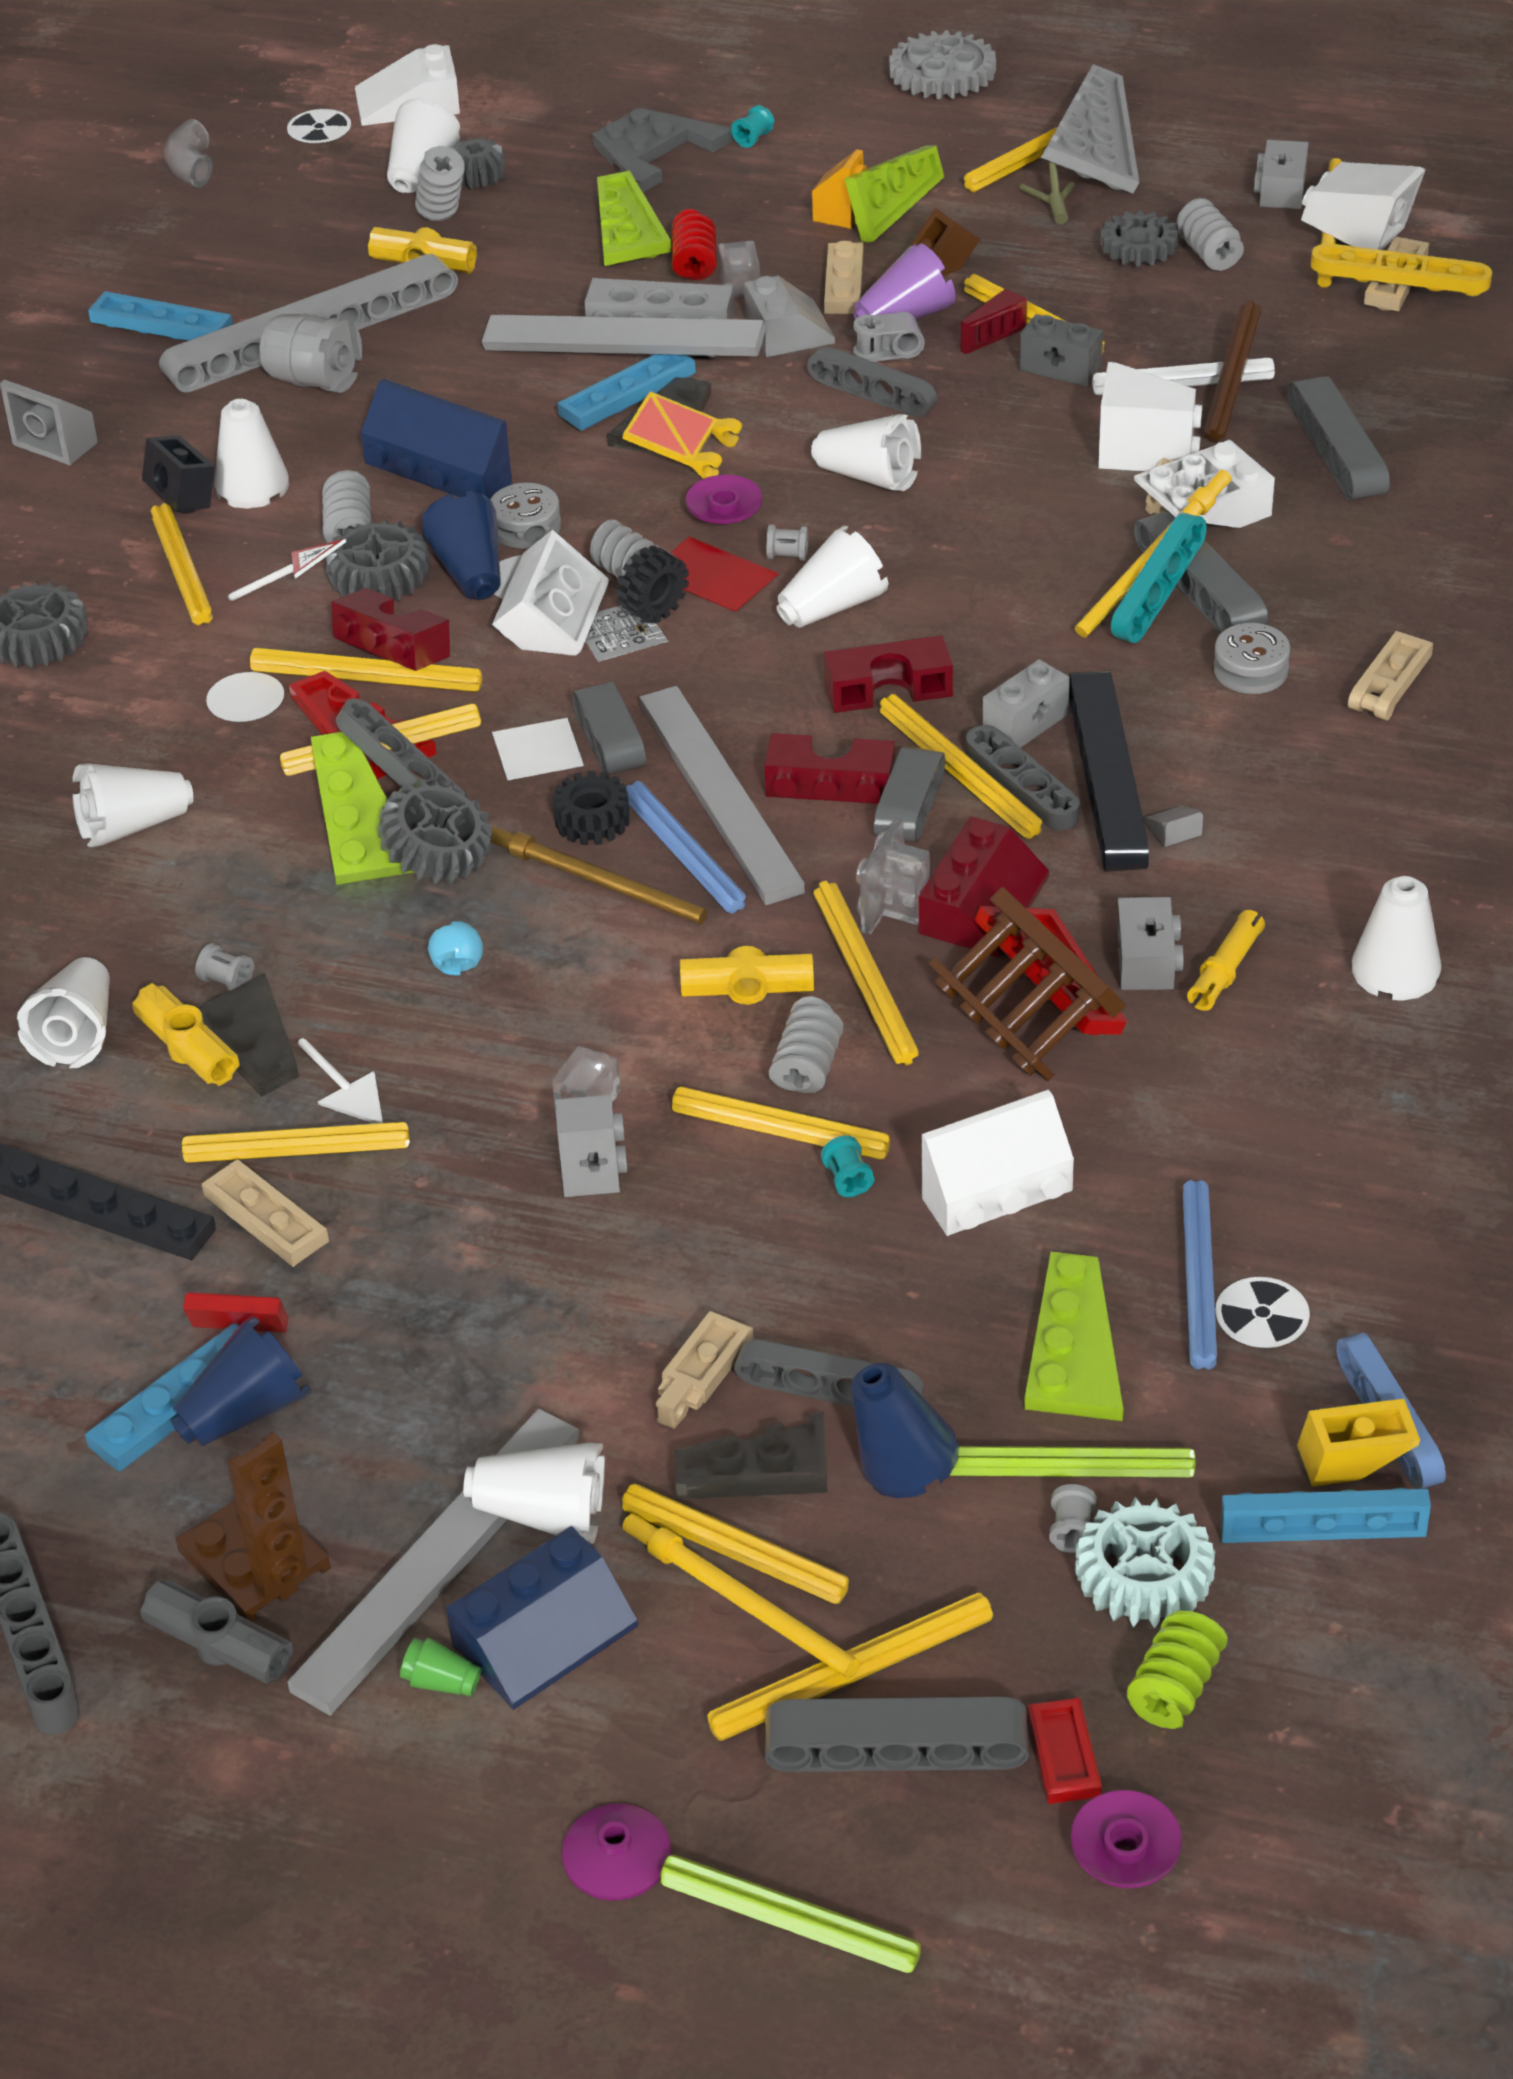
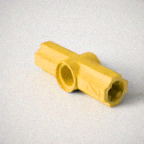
(405, 246)
(747, 975)
(185, 1034)

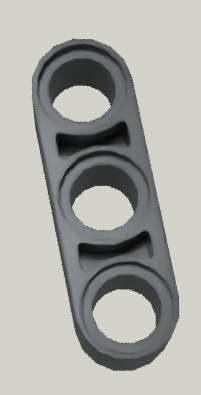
(609, 728)
(910, 791)

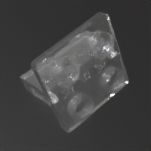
(891, 879)

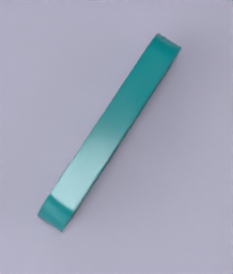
(1158, 577)

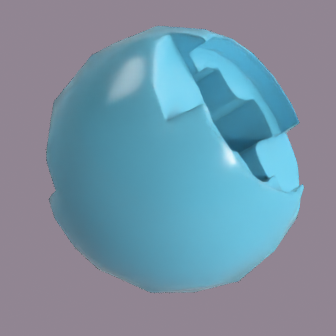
(455, 948)

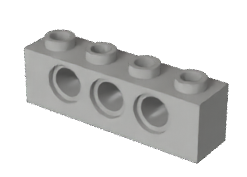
(658, 299)

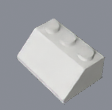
(551, 598)
(996, 1163)

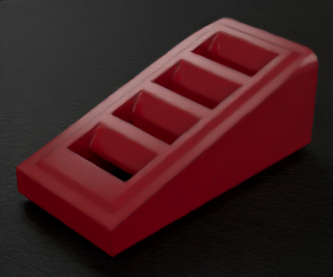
(995, 320)

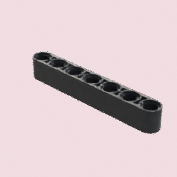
(1108, 771)

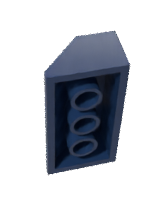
(435, 441)

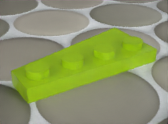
(891, 189)
(628, 221)
(351, 810)
(1073, 1345)

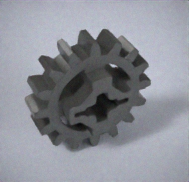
(1139, 238)

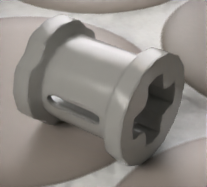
(795, 542)
(223, 967)
(1073, 1510)

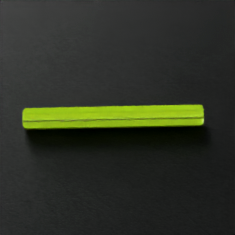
(1075, 1461)
(791, 1913)

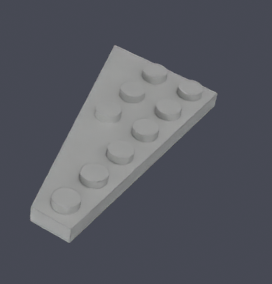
(1097, 133)

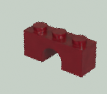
(410, 639)
(915, 664)
(799, 773)

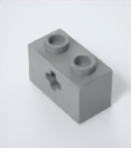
(1281, 174)
(1028, 703)
(1147, 943)
(588, 1145)

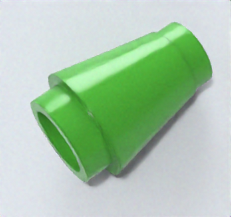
(439, 1669)

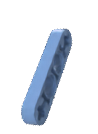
(1375, 1383)

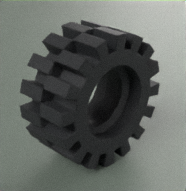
(652, 584)
(595, 823)

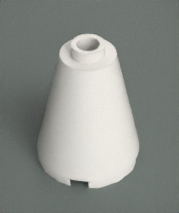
(416, 131)
(872, 451)
(247, 458)
(832, 580)
(126, 800)
(1399, 943)
(67, 1015)
(541, 1487)

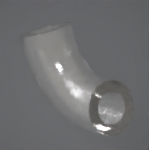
(184, 153)

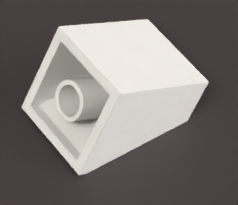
(1363, 202)
(1145, 420)

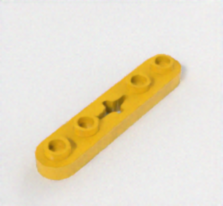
(1401, 268)

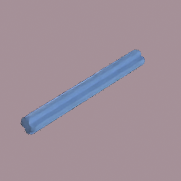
(686, 848)
(1199, 1275)

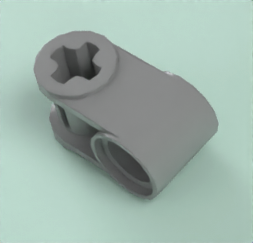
(885, 337)

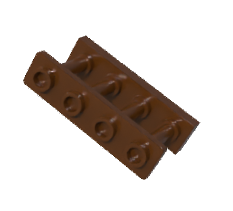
(1064, 970)

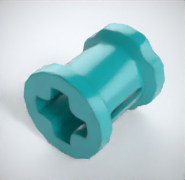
(748, 129)
(848, 1168)

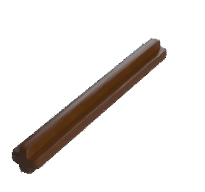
(1232, 371)

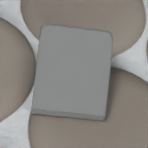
(1176, 825)

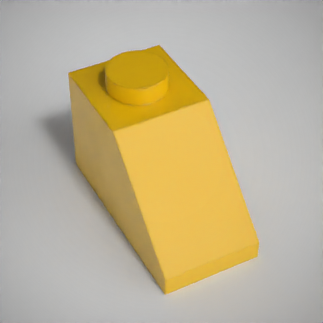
(1355, 1440)

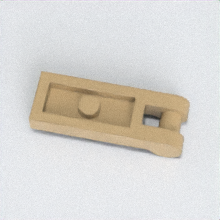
(1390, 675)

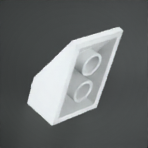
(420, 74)

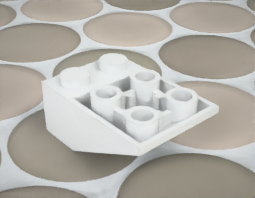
(1238, 504)

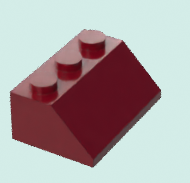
(969, 874)

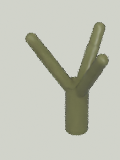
(1056, 198)

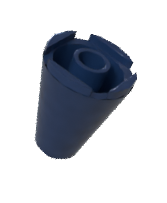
(466, 541)
(238, 1386)
(899, 1434)

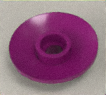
(724, 499)
(1131, 1821)
(619, 1869)

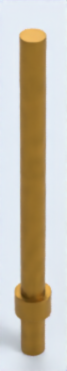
(526, 847)

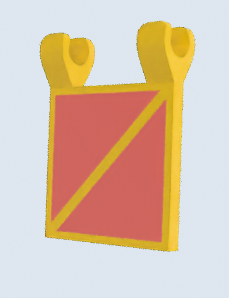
(680, 433)

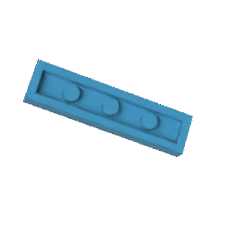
(156, 316)
(624, 389)
(148, 1415)
(1324, 1515)

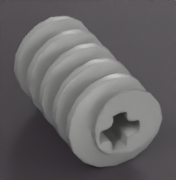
(439, 183)
(1210, 234)
(345, 503)
(615, 545)
(806, 1046)

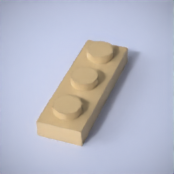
(843, 277)
(1390, 295)
(265, 1212)

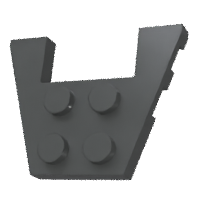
(650, 134)

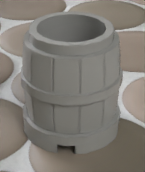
(311, 351)

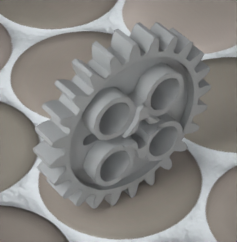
(942, 64)

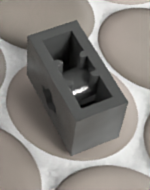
(1061, 349)

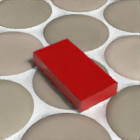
(222, 1310)
(1064, 1750)

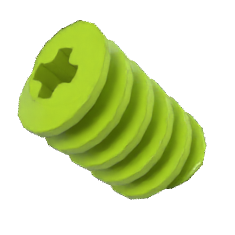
(1176, 1668)

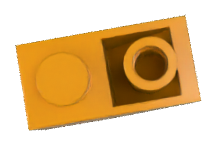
(830, 195)

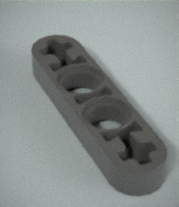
(910, 394)
(369, 728)
(993, 748)
(775, 1366)

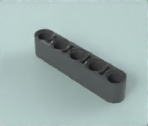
(1338, 438)
(1208, 580)
(32, 1638)
(896, 1734)

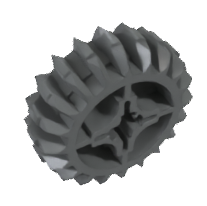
(379, 558)
(40, 624)
(433, 842)

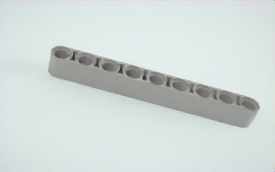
(360, 302)

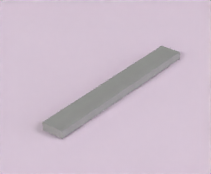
(624, 335)
(722, 796)
(412, 1584)

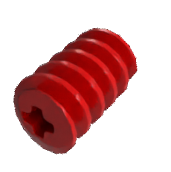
(693, 245)

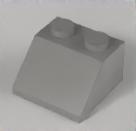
(788, 314)
(47, 424)

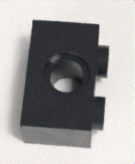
(178, 473)

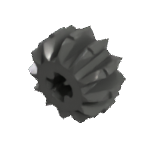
(482, 161)

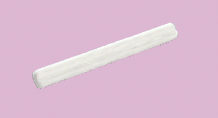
(1200, 374)

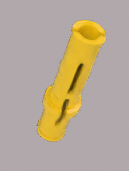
(1219, 970)

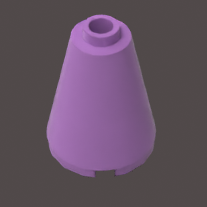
(909, 286)

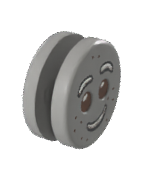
(525, 514)
(1251, 658)

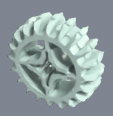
(1145, 1544)

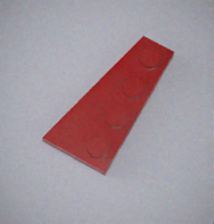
(323, 698)
(1093, 1022)

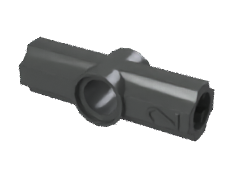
(216, 1631)

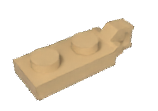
(700, 1366)

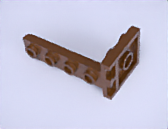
(255, 1542)

